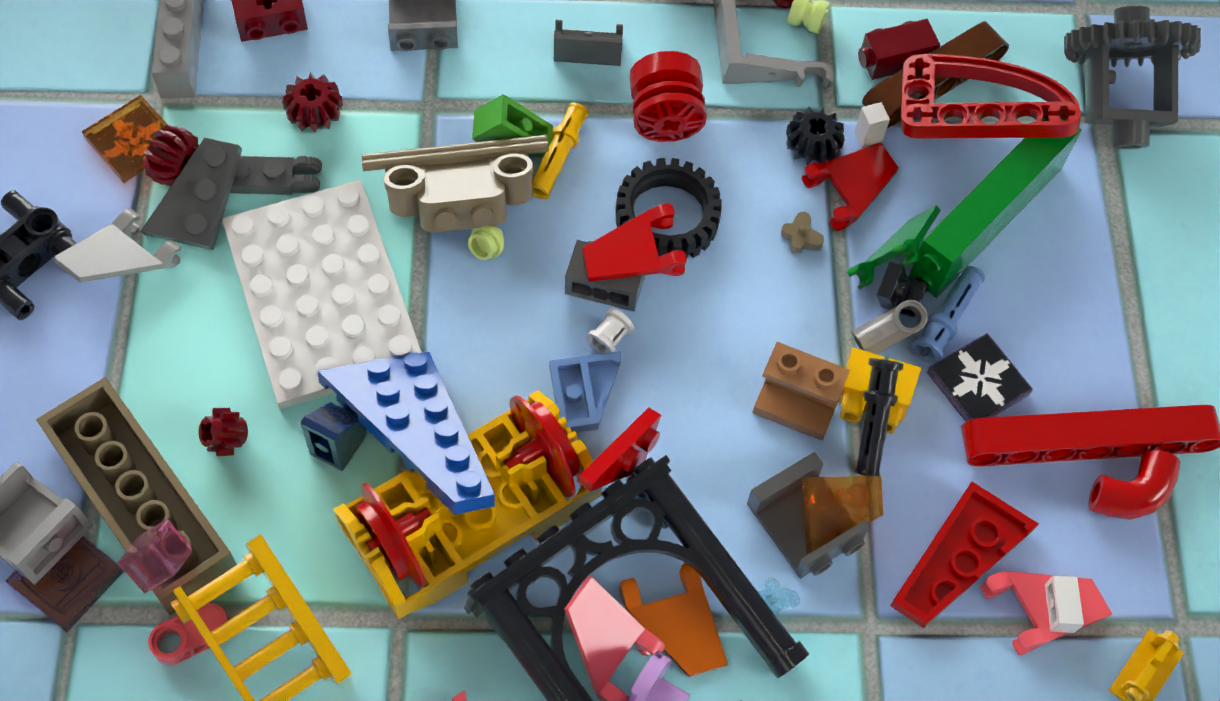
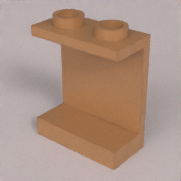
(800, 390)

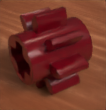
(223, 431)

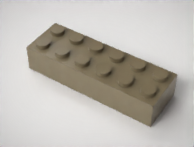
(132, 483)

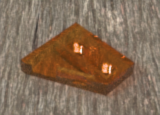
(838, 505)

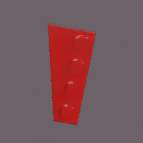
(964, 549)

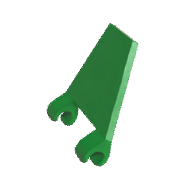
(904, 242)

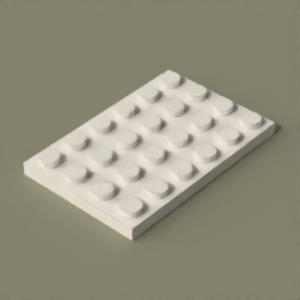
(318, 288)

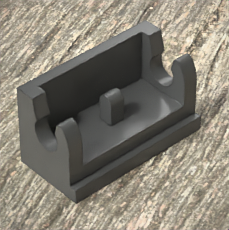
(587, 46)

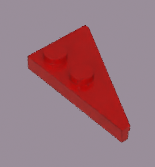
(624, 453)

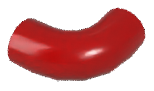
(1139, 496)

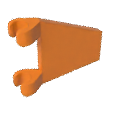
(681, 623)

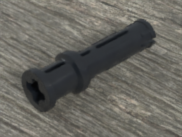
(880, 398)

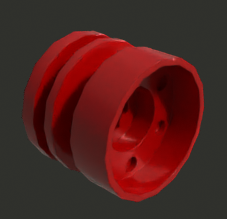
(667, 96)

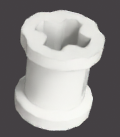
(610, 331)

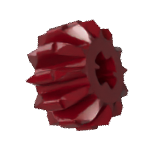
(312, 102)
(169, 154)

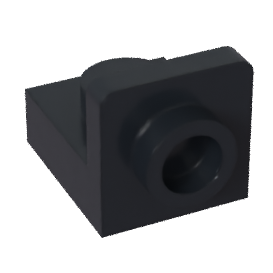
(899, 288)

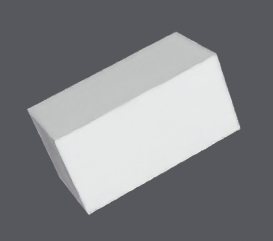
(871, 125)
(1064, 604)

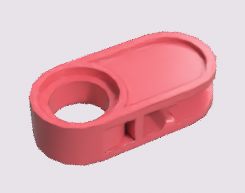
(191, 639)

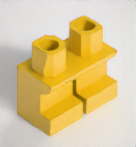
(858, 380)

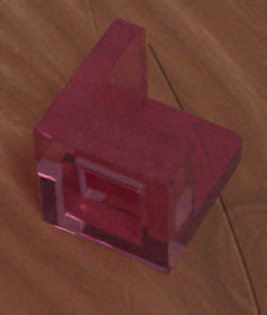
(155, 556)

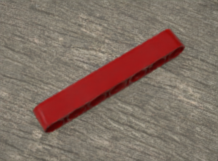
(1090, 435)

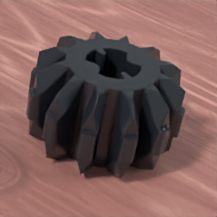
(815, 136)

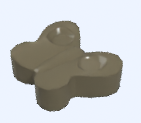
(801, 234)

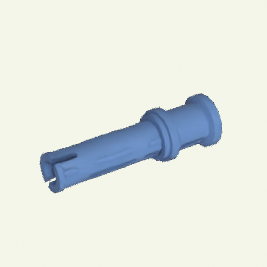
(942, 325)

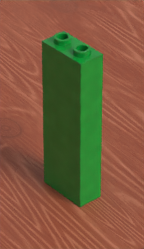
(989, 209)

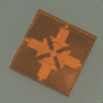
(125, 137)

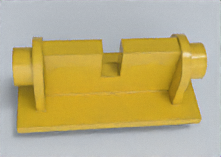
(1148, 667)

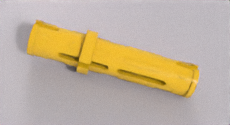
(564, 138)

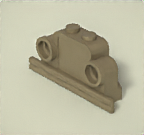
(458, 182)

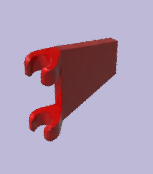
(856, 177)
(632, 249)

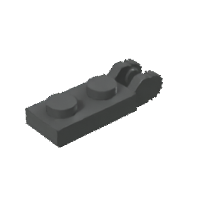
(276, 175)

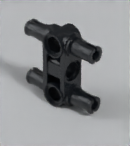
(27, 248)

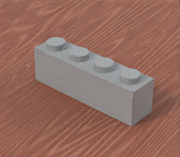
(177, 47)

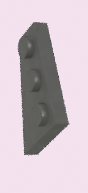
(198, 197)

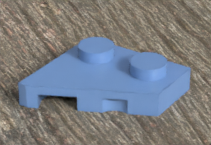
(583, 388)

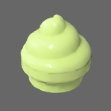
(486, 242)

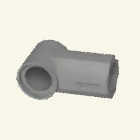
(887, 329)

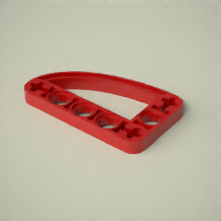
(1059, 102)

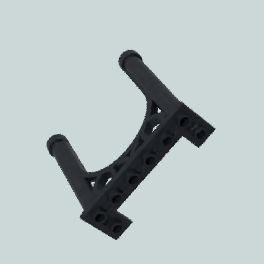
(659, 496)

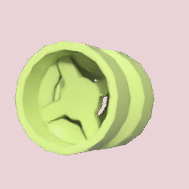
(810, 13)

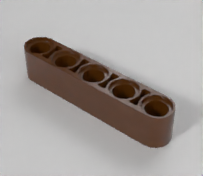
(978, 42)

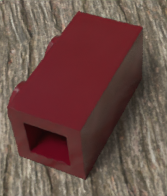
(888, 48)

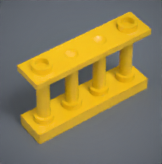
(281, 595)

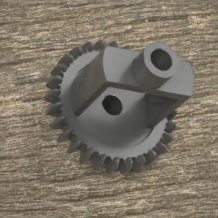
(1129, 38)

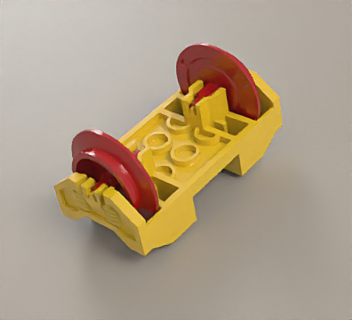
(412, 534)

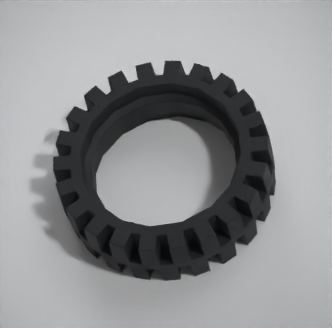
(677, 177)

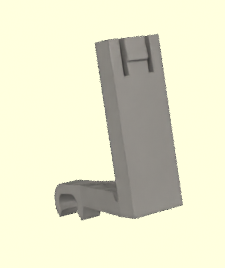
(756, 68)

